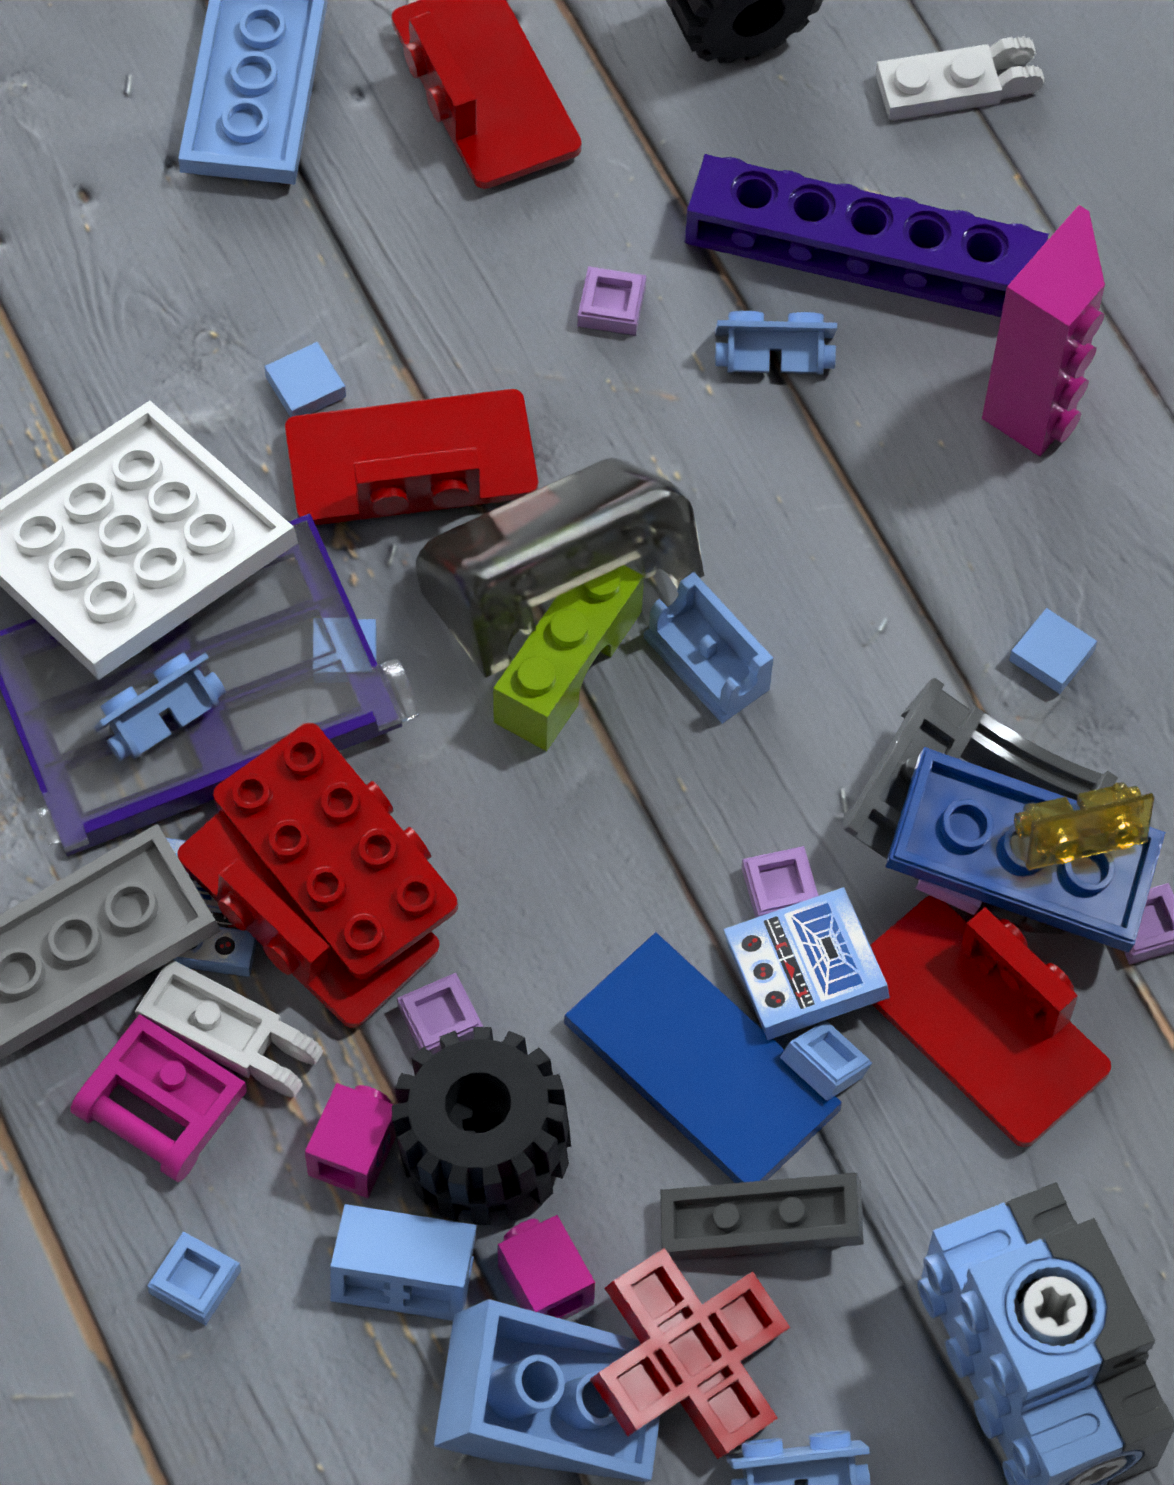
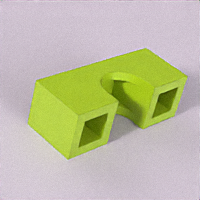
(548, 671)

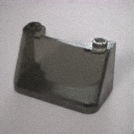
(548, 542)

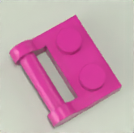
(169, 1079)

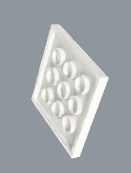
(132, 538)

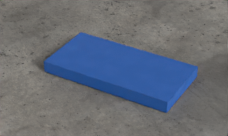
(964, 838)
(700, 1062)

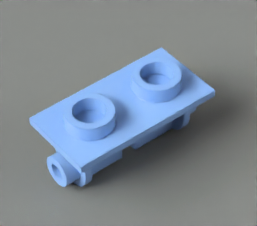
(753, 338)
(137, 718)
(824, 1462)

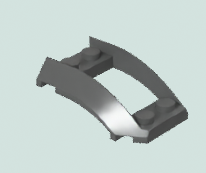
(951, 728)

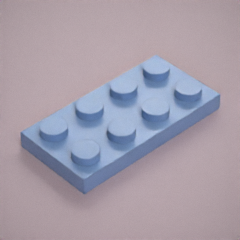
(252, 89)

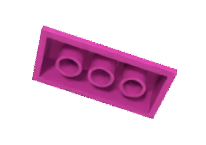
(1047, 338)

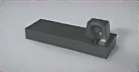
(762, 1216)

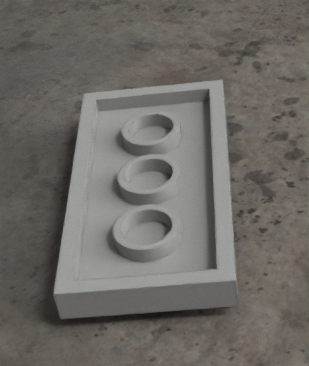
(95, 936)

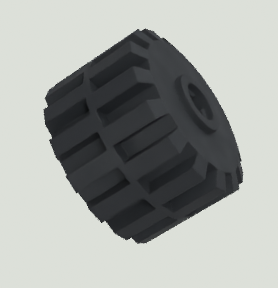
(739, 26)
(482, 1125)

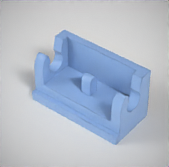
(709, 649)
(402, 1262)

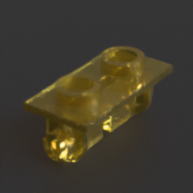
(1106, 822)

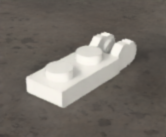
(958, 78)
(226, 1026)

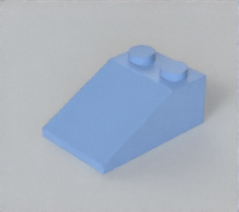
(526, 1397)

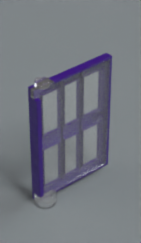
(275, 642)

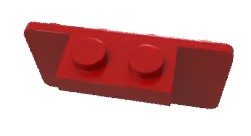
(486, 87)
(411, 456)
(337, 849)
(257, 903)
(988, 1016)

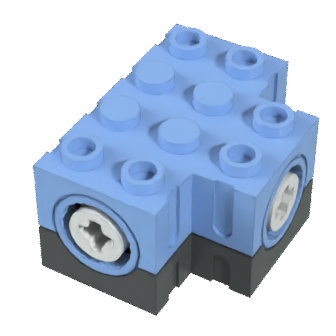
(1048, 1342)

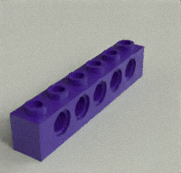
(838, 250)

